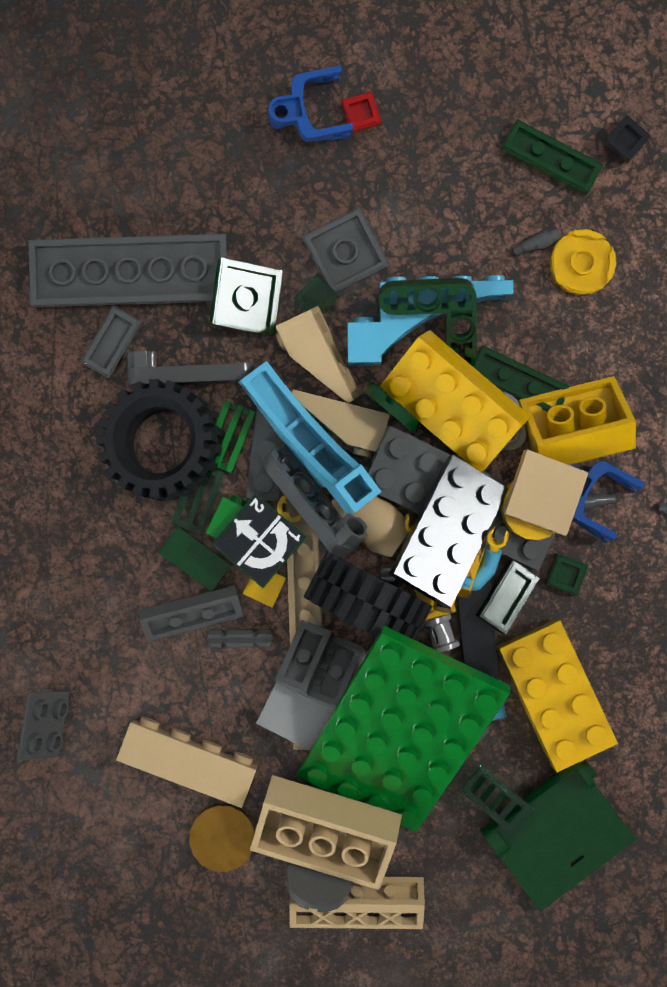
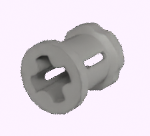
(441, 633)

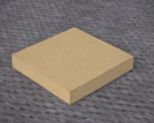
(545, 492)

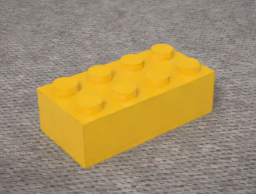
(454, 401)
(556, 695)

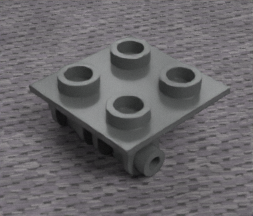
(43, 724)

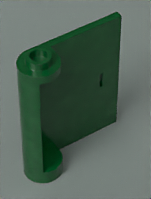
(563, 836)

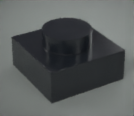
(627, 139)

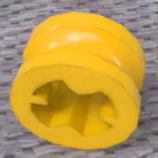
(286, 515)

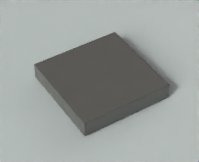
(346, 251)

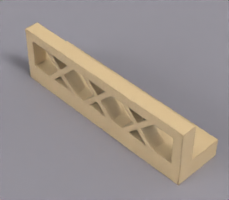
(393, 898)

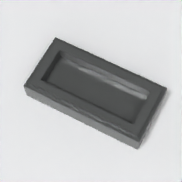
(111, 342)

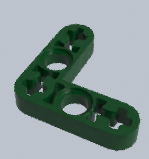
(453, 309)

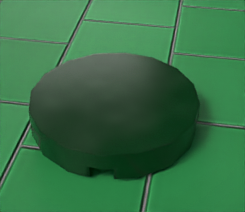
(392, 407)

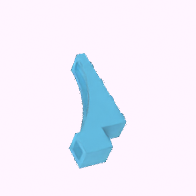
(372, 340)
(309, 442)

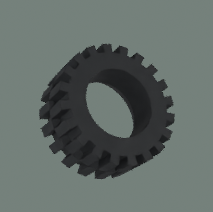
(121, 432)
(365, 599)

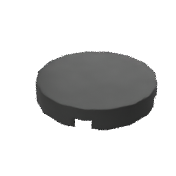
(316, 888)

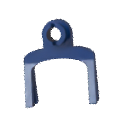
(294, 111)
(595, 471)

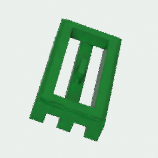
(227, 406)

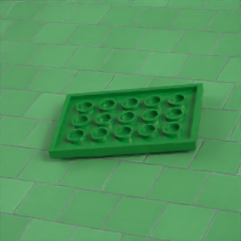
(403, 728)

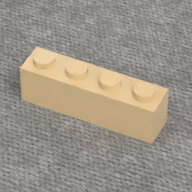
(187, 762)

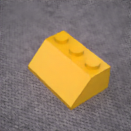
(587, 426)

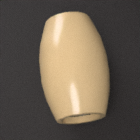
(384, 525)

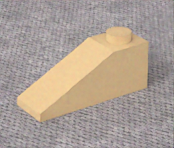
(314, 348)
(351, 424)

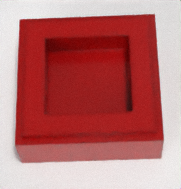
(361, 112)

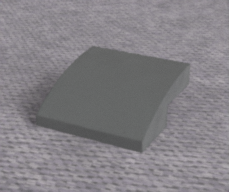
(319, 664)

